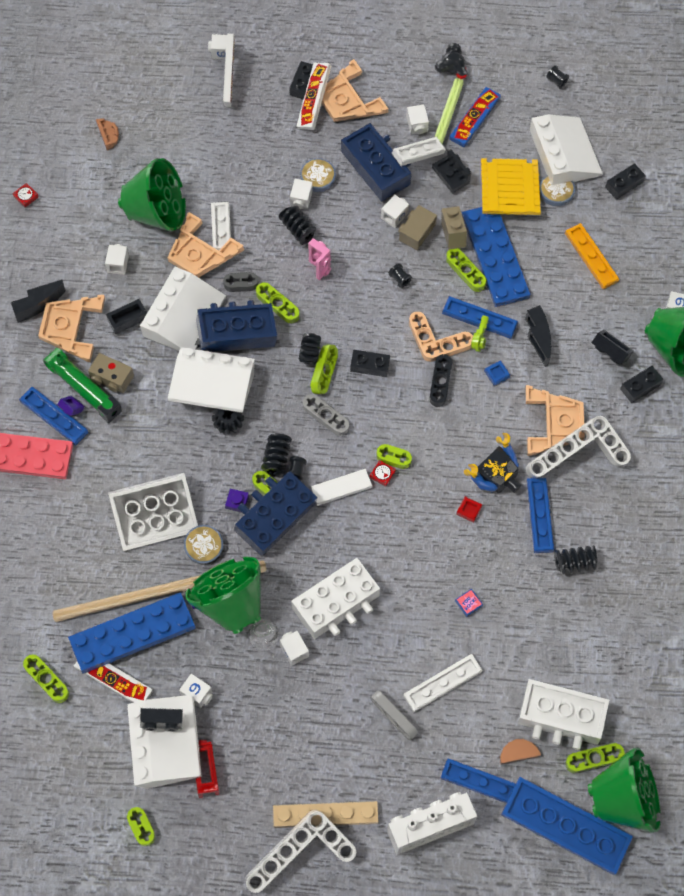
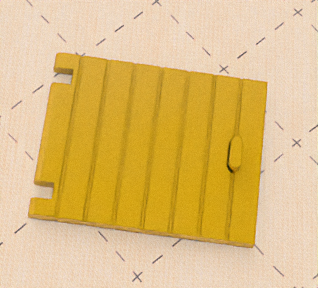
(510, 187)

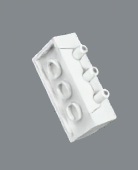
(336, 599)
(563, 713)
(431, 823)

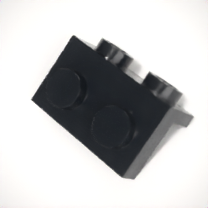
(452, 171)

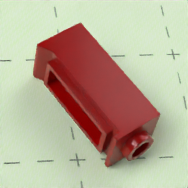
(211, 786)

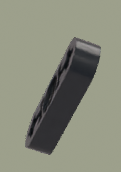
(443, 387)

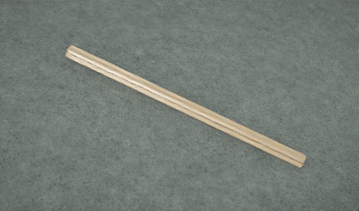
(128, 598)

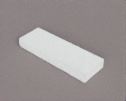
(418, 151)
(220, 224)
(341, 487)

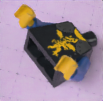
(497, 469)

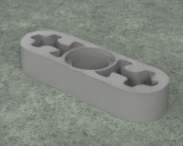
(326, 422)
(394, 715)

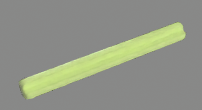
(449, 109)

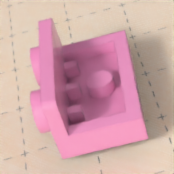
(320, 257)

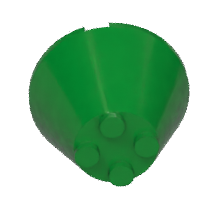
(155, 196)
(667, 337)
(229, 594)
(627, 793)

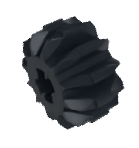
(309, 348)
(224, 424)

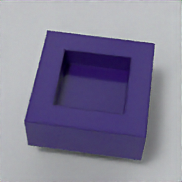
(70, 405)
(235, 498)

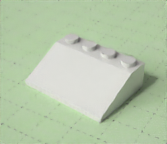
(564, 148)
(174, 311)
(211, 379)
(153, 511)
(163, 755)

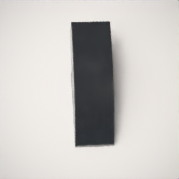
(37, 299)
(539, 333)

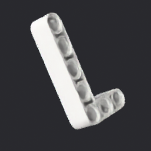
(576, 444)
(297, 847)

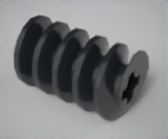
(297, 224)
(276, 454)
(573, 559)

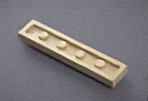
(338, 813)

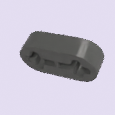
(240, 282)

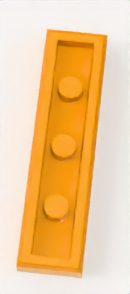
(591, 256)

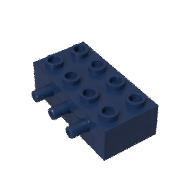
(375, 162)
(236, 327)
(274, 512)

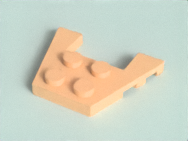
(342, 100)
(196, 255)
(62, 322)
(562, 418)

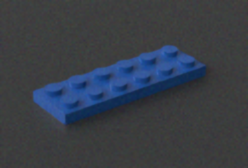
(496, 257)
(131, 633)
(567, 826)

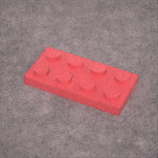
(35, 456)

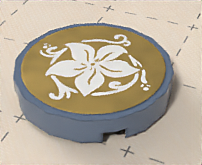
(318, 172)
(556, 194)
(203, 544)

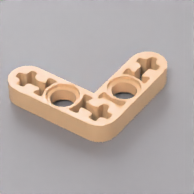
(432, 344)

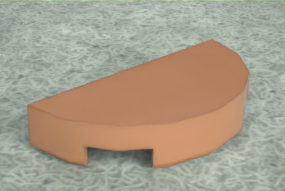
(108, 132)
(518, 750)

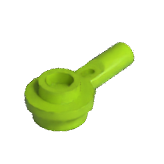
(478, 341)

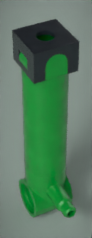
(60, 364)

